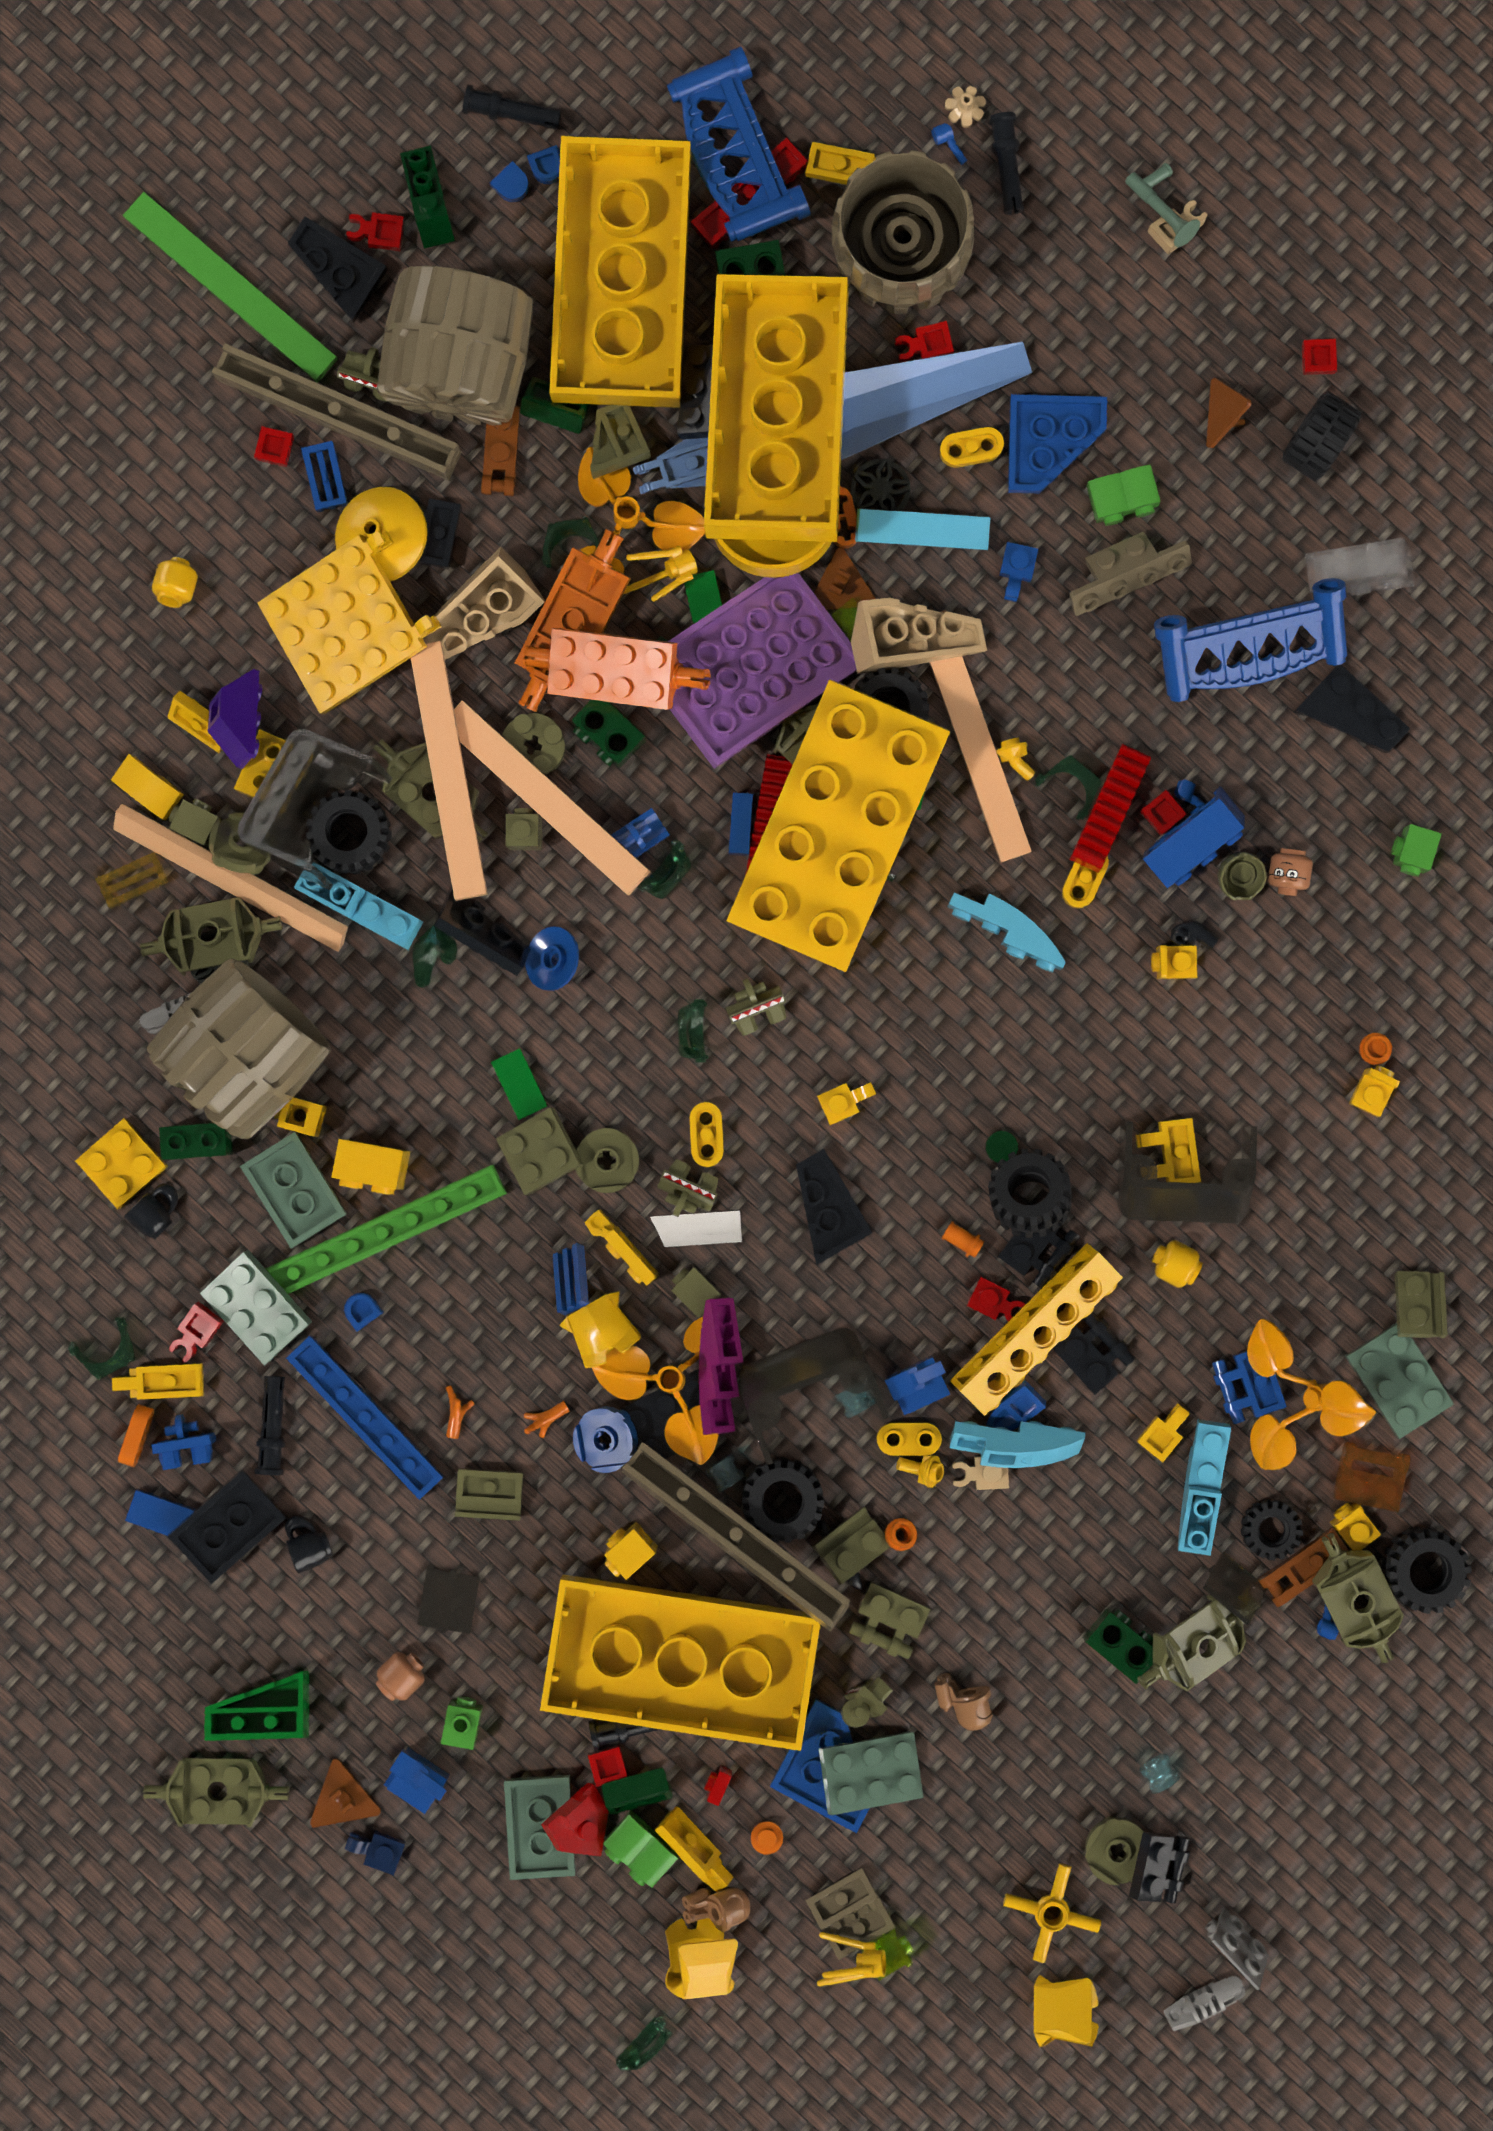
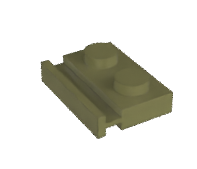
(1420, 1304)
(489, 1494)
(851, 1546)

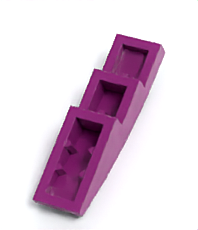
(717, 1375)

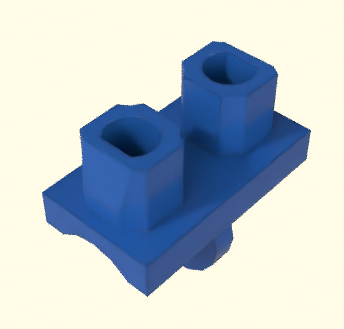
(641, 833)
(170, 1449)

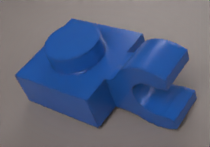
(1017, 566)

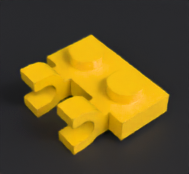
(1178, 1150)

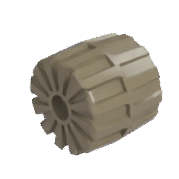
(908, 196)
(455, 345)
(238, 1049)

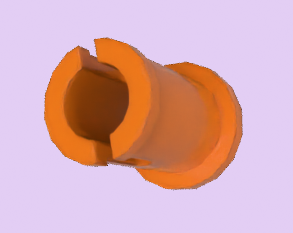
(963, 1239)

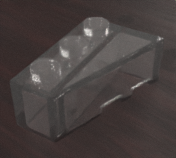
(1364, 566)

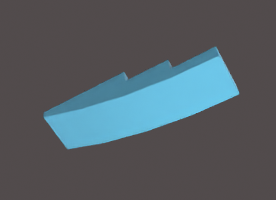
(922, 529)

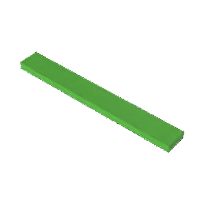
(230, 287)
(388, 1229)

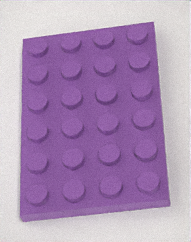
(766, 662)

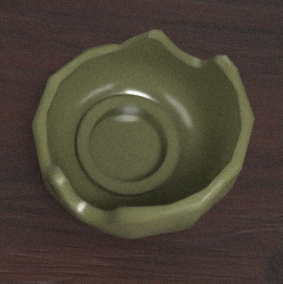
(1242, 876)

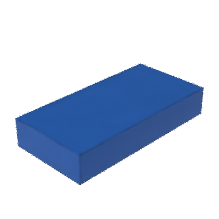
(156, 1512)

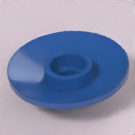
(543, 963)

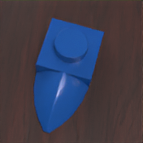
(1017, 1406)

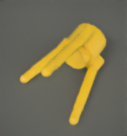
(679, 566)
(868, 1964)

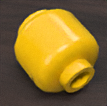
(174, 582)
(1177, 1263)

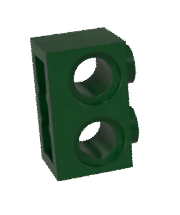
(750, 258)
(614, 725)
(194, 1141)
(1117, 1650)

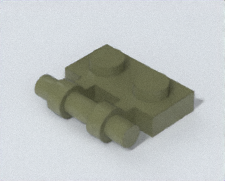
(894, 1611)

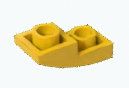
(147, 787)

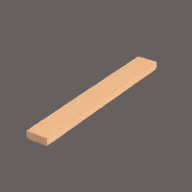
(980, 758)
(448, 772)
(548, 800)
(242, 885)

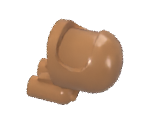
(970, 1704)
(722, 1908)

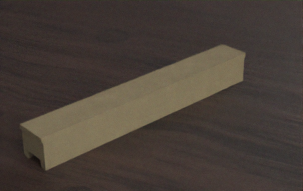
(337, 412)
(736, 1537)

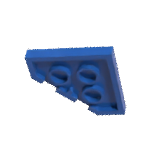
(1049, 436)
(801, 1771)

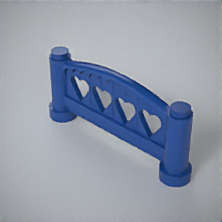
(772, 201)
(1184, 646)

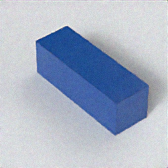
(740, 824)

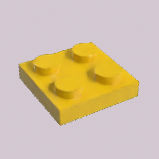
(121, 1163)

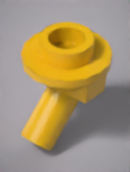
(1012, 752)
(929, 1470)

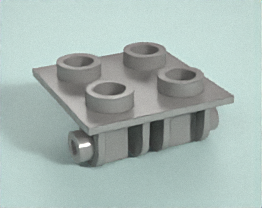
(1238, 1946)

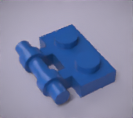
(1261, 1392)

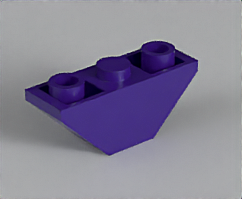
(235, 718)

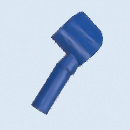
(944, 133)
(1184, 792)
(1326, 1627)

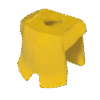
(600, 1329)
(699, 1960)
(1064, 2011)

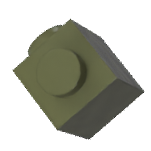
(193, 821)
(523, 830)

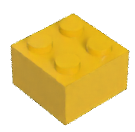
(370, 1164)

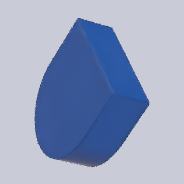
(545, 165)
(511, 183)
(361, 1310)

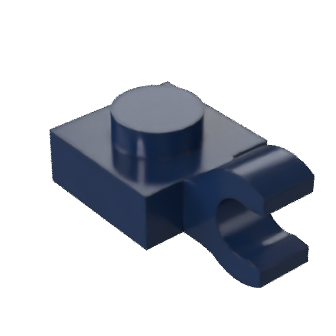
(381, 1852)

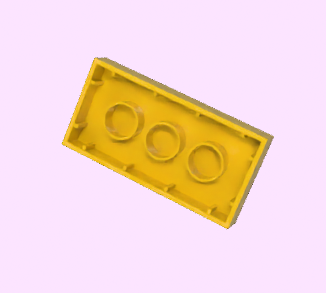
(620, 271)
(776, 408)
(838, 825)
(680, 1662)

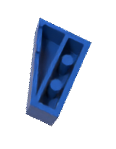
(1195, 839)

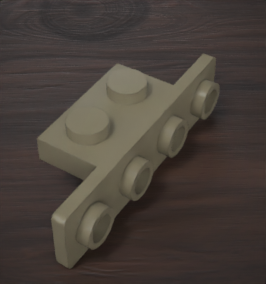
(1125, 569)

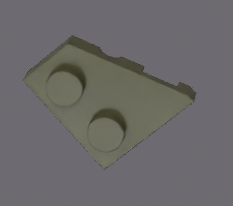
(616, 440)

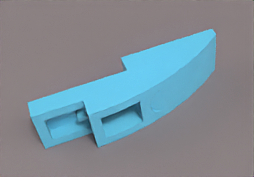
(363, 908)
(1021, 935)
(1028, 1447)
(1203, 1486)

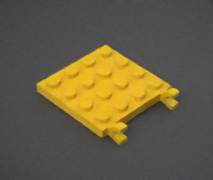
(344, 622)

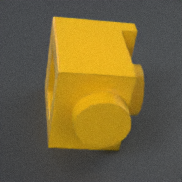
(314, 1117)

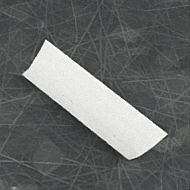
(699, 1228)

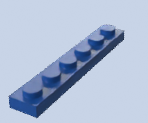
(365, 1417)

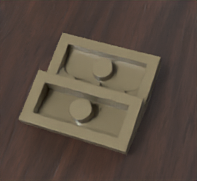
(851, 1911)

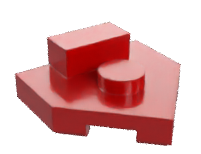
(579, 1823)

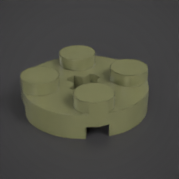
(548, 734)
(230, 855)
(621, 1172)
(1098, 1852)

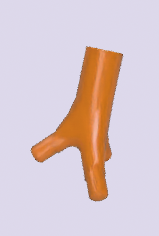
(456, 1413)
(545, 1419)

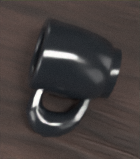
(150, 1215)
(307, 1549)

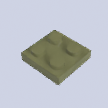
(539, 1151)

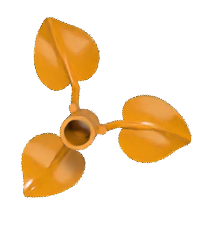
(673, 521)
(626, 1379)
(1340, 1403)

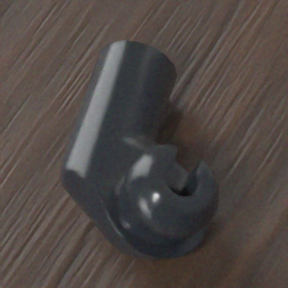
(1191, 932)

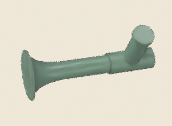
(1183, 229)

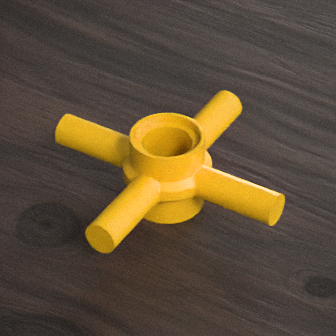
(1048, 1926)

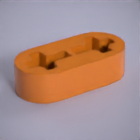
(849, 515)
(136, 1435)

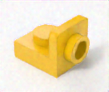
(1175, 962)
(1374, 1090)
(1354, 1526)

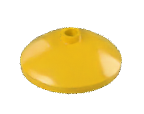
(390, 512)

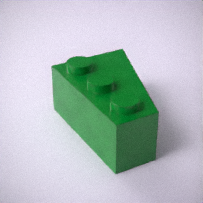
(267, 1712)

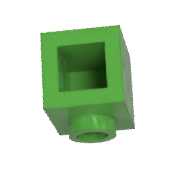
(1415, 849)
(462, 1723)

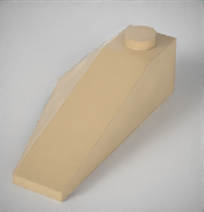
(486, 604)
(906, 635)

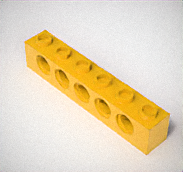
(1038, 1312)

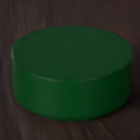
(1000, 1145)

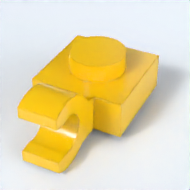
(841, 1103)
(1161, 1436)

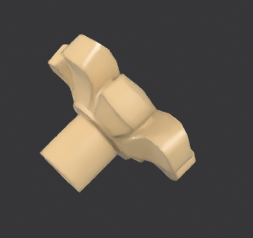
(965, 106)

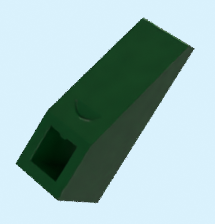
(427, 197)

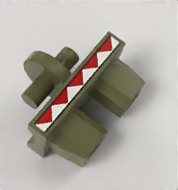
(361, 371)
(754, 1001)
(685, 1193)
(865, 1702)

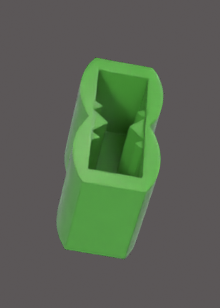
(1123, 494)
(639, 1849)

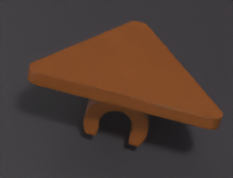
(1225, 411)
(841, 583)
(342, 1798)

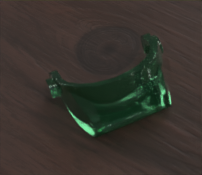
(565, 529)
(1087, 778)
(676, 857)
(426, 955)
(695, 1012)
(122, 1357)
(632, 2058)

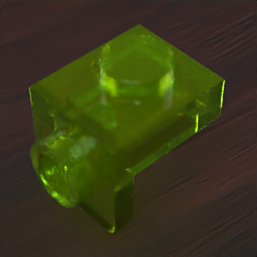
(897, 1951)

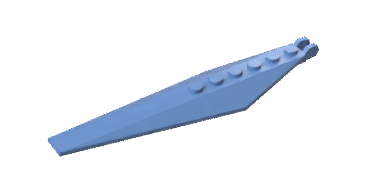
(877, 405)

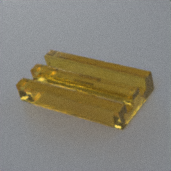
(106, 891)

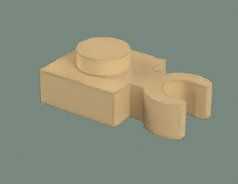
(1165, 235)
(984, 1476)

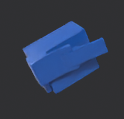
(918, 1385)
(416, 1780)

